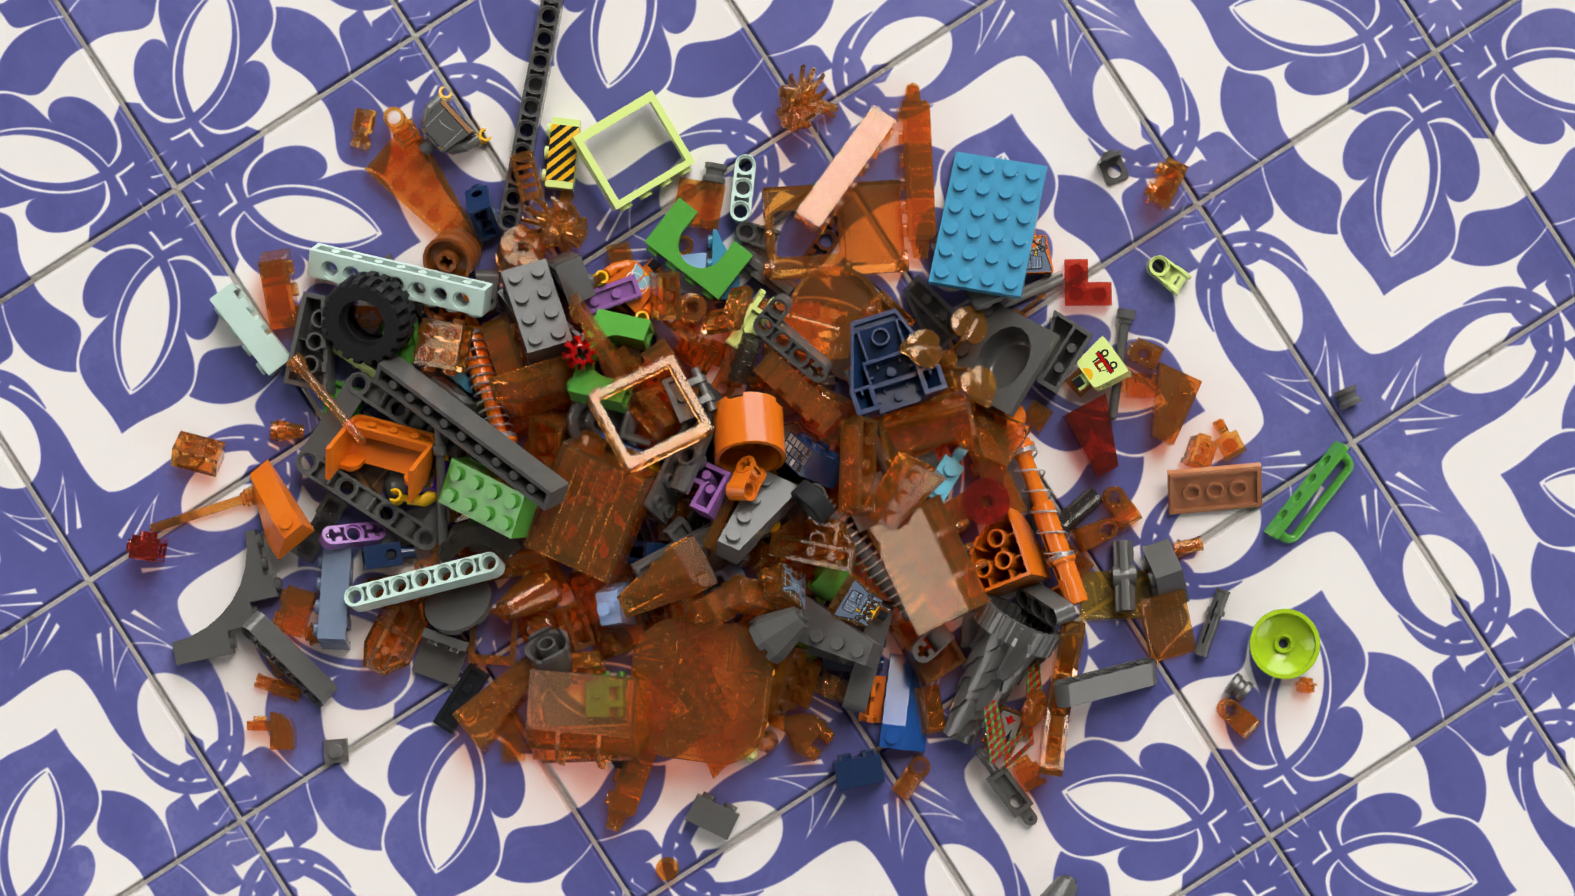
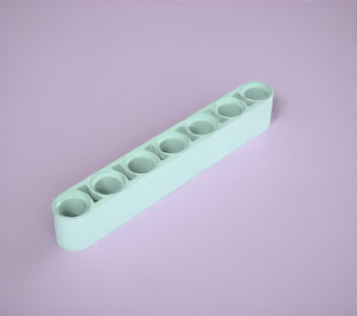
(414, 578)

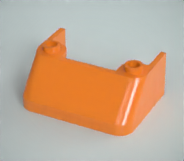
(386, 446)

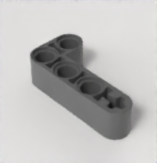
(796, 341)

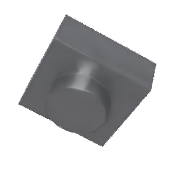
(336, 750)

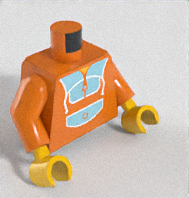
(626, 268)

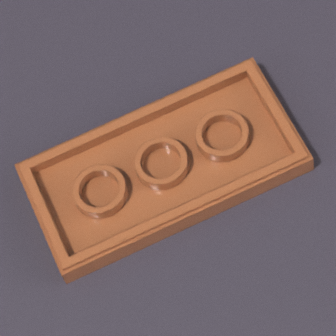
(1214, 488)

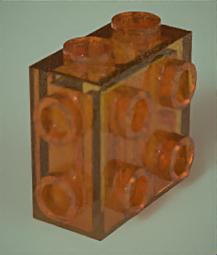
(443, 345)

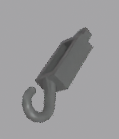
(1005, 787)

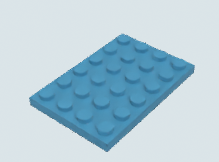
(988, 225)

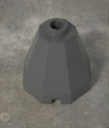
(779, 632)

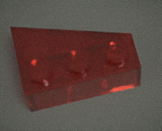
(1094, 434)

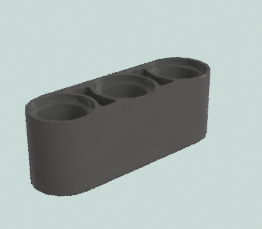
(1045, 605)

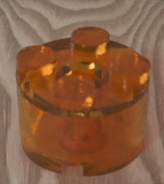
(519, 247)

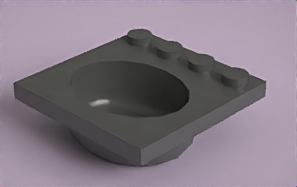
(1012, 351)

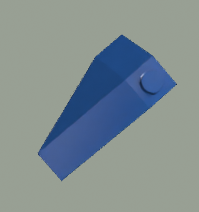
(900, 714)

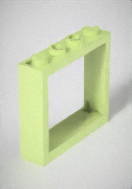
(644, 191)

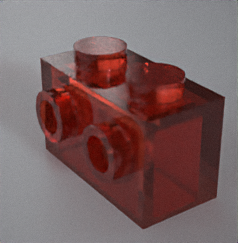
(147, 547)

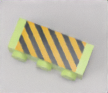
(561, 154)

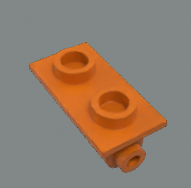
(875, 703)

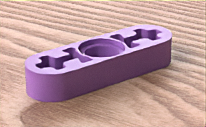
(344, 541)

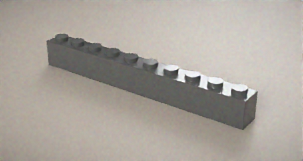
(471, 432)

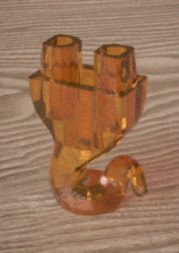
(803, 731)

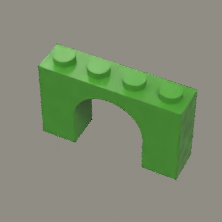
(713, 279)
(621, 331)

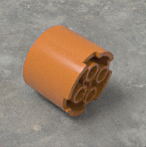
(749, 427)

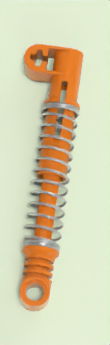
(480, 370)

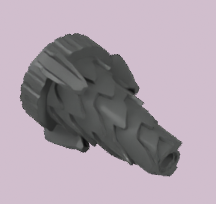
(1003, 647)

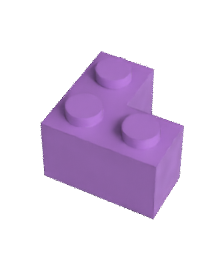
(711, 490)

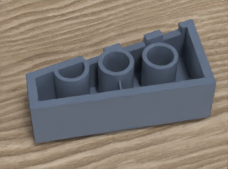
(332, 610)

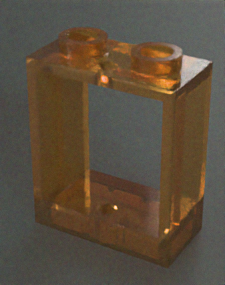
(495, 659)

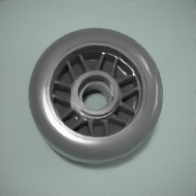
(581, 418)

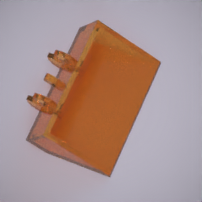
(931, 566)
(586, 715)

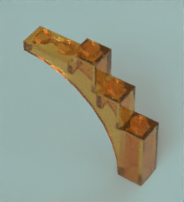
(1056, 719)

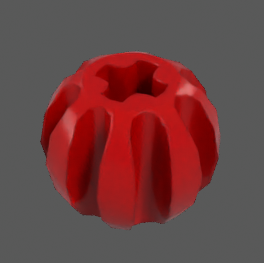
(572, 352)

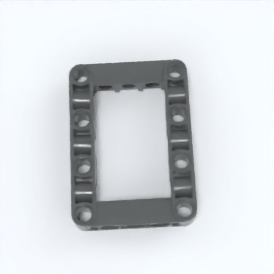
(362, 496)

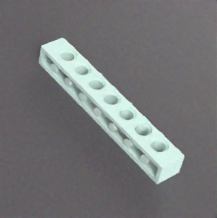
(477, 291)

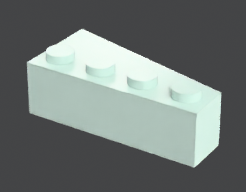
(251, 328)

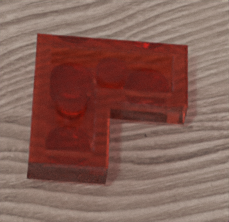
(1080, 291)

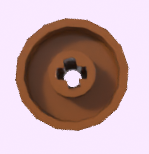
(453, 252)

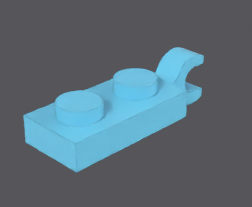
(951, 470)

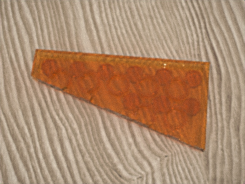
(420, 186)

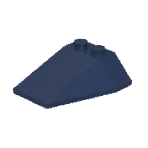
(882, 375)

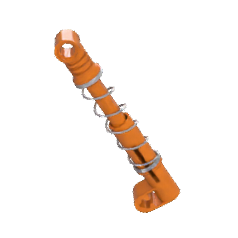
(1060, 556)

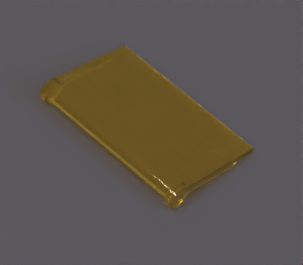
(1101, 596)

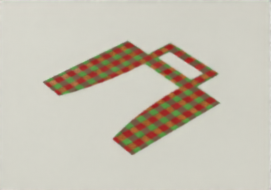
(995, 728)

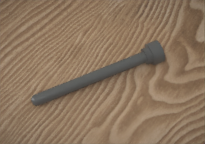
(1125, 318)

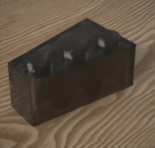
(929, 309)

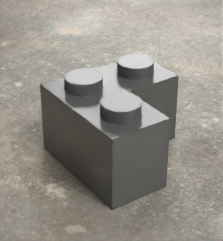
(1164, 568)

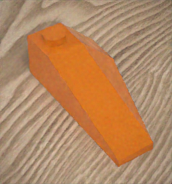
(280, 514)

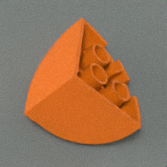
(1012, 555)

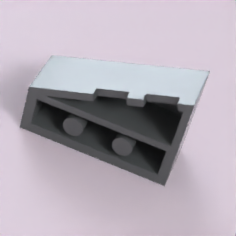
(571, 276)
(1065, 354)

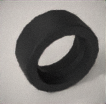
(812, 502)

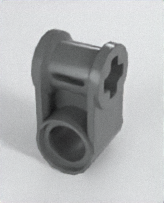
(758, 237)
(493, 277)

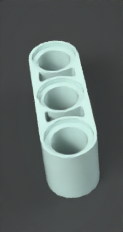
(747, 178)

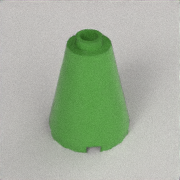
(826, 582)

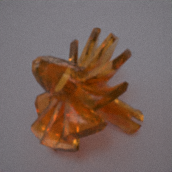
(802, 102)
(560, 223)

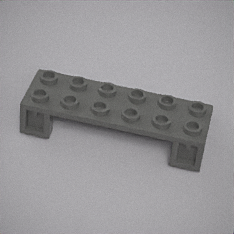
(661, 499)

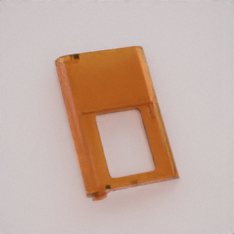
(867, 231)

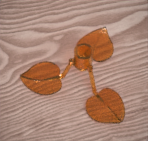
(923, 350)

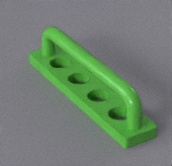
(1305, 491)

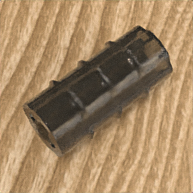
(745, 358)
(1080, 508)

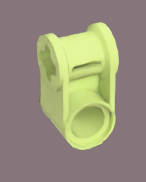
(1169, 274)

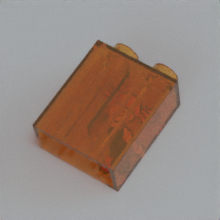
(599, 512)

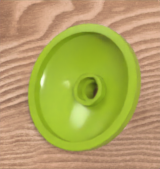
(1301, 646)

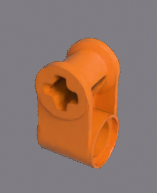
(745, 481)

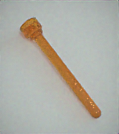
(298, 365)
(246, 497)

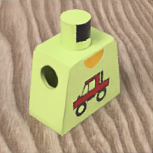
(1100, 367)

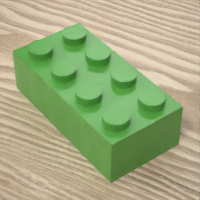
(486, 498)

